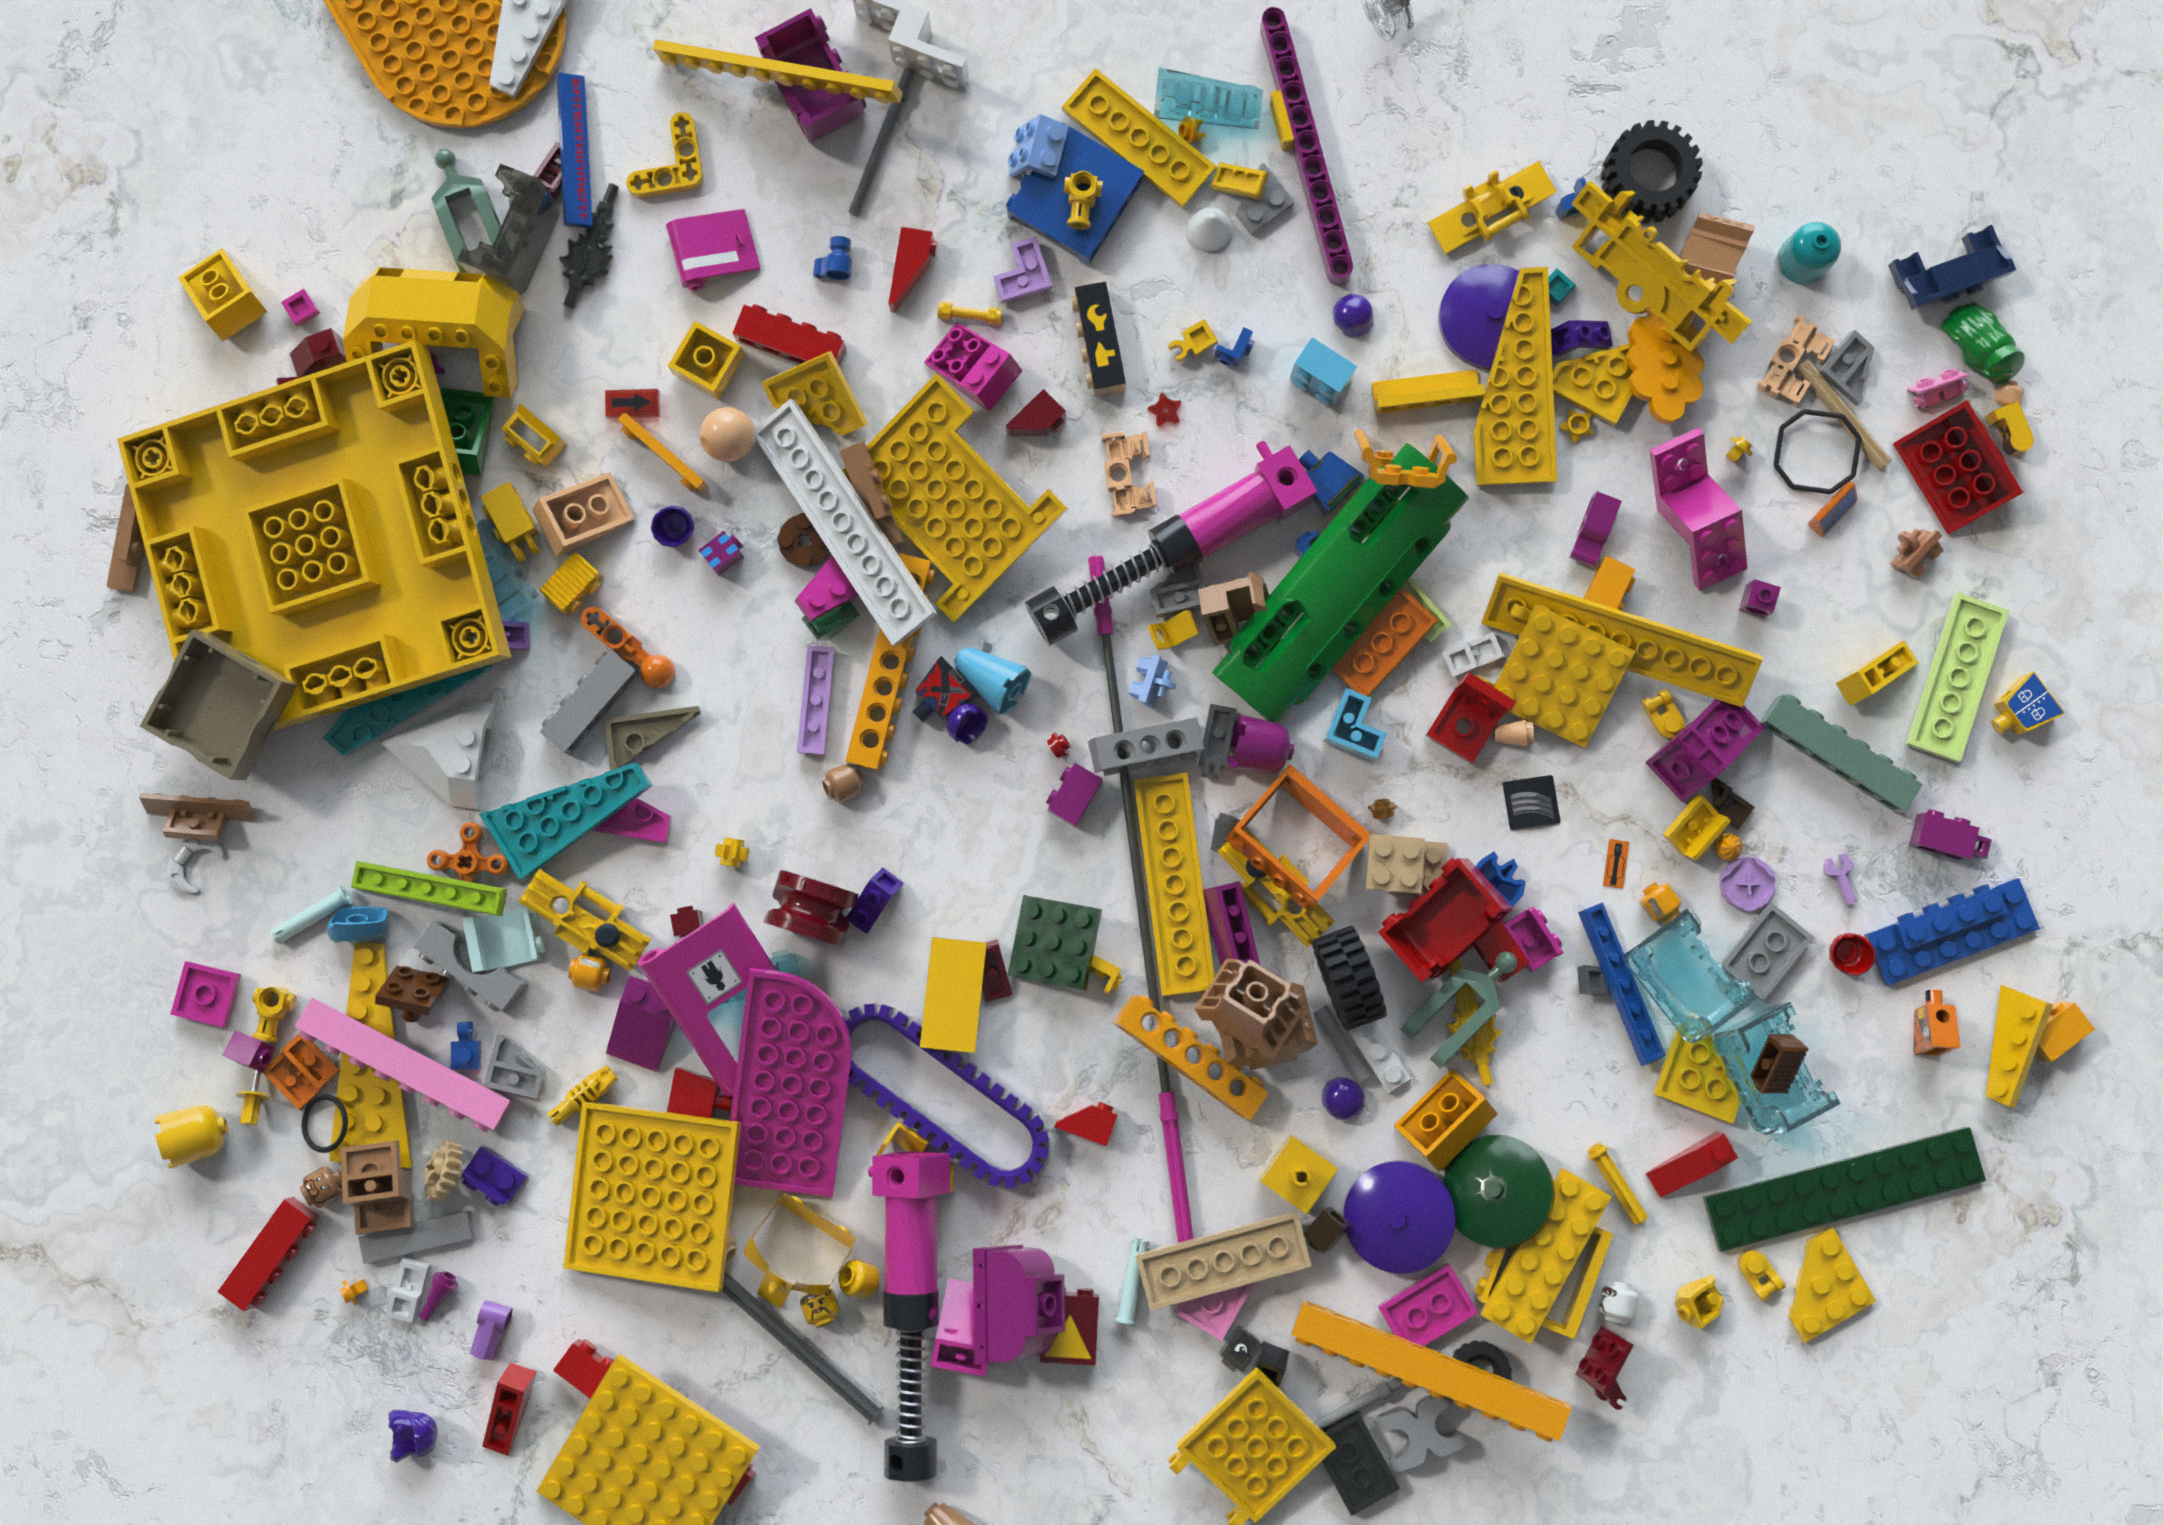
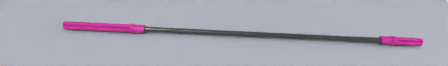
(1168, 1110)

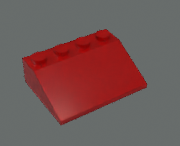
(1958, 467)

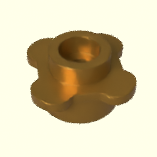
(1382, 808)

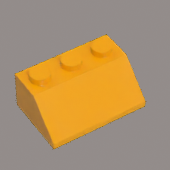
(1446, 1119)

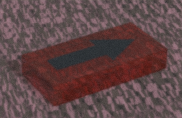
(634, 402)

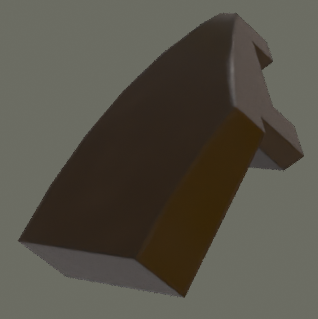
(1730, 804)

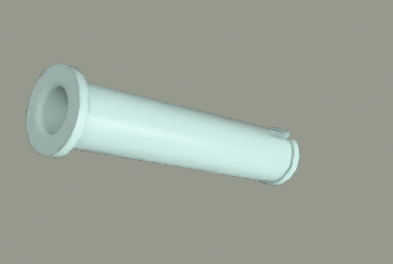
(311, 915)
(1131, 1284)

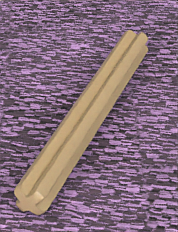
(1836, 405)

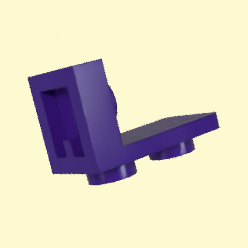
(1580, 334)
(873, 899)

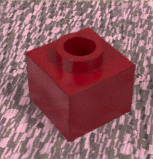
(686, 921)

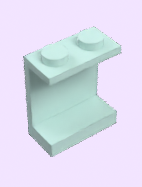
(503, 940)

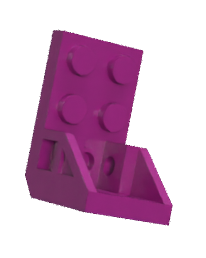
(1704, 747)

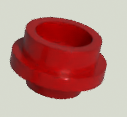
(1059, 745)

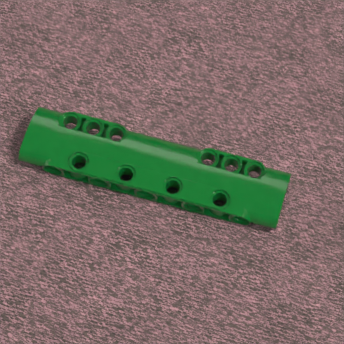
(1338, 588)

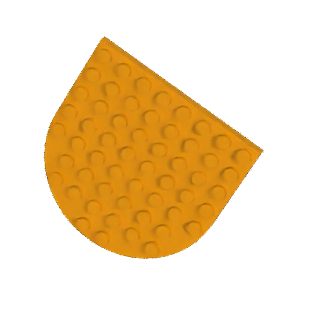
(439, 57)

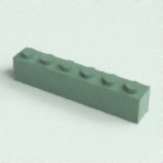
(1840, 753)

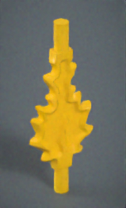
(1481, 1044)

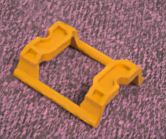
(1394, 475)

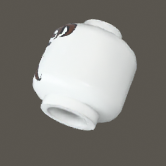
(1618, 1302)

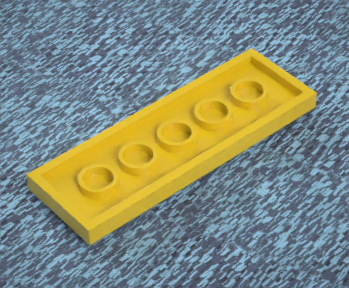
(1139, 137)
(1545, 1261)

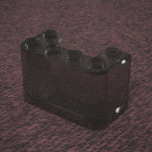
(522, 234)

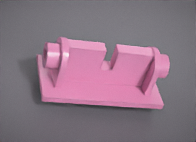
(1928, 389)

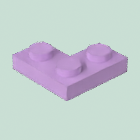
(1029, 277)

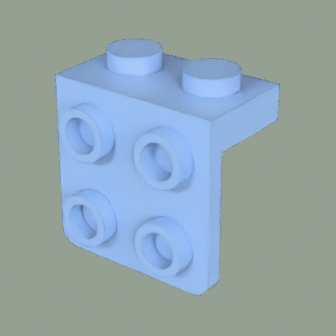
(1038, 146)

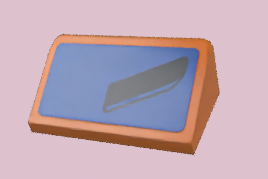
(1834, 509)

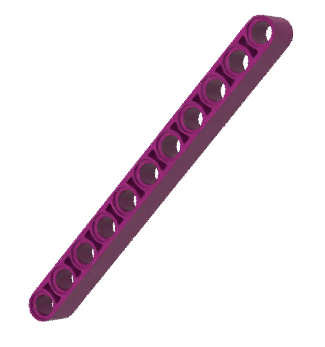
(1306, 158)

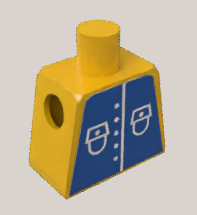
(2025, 706)

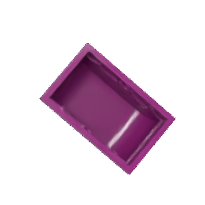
(1020, 1303)

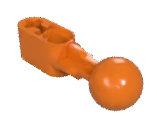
(655, 670)

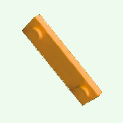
(689, 477)

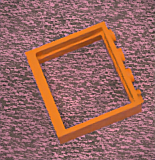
(1325, 810)

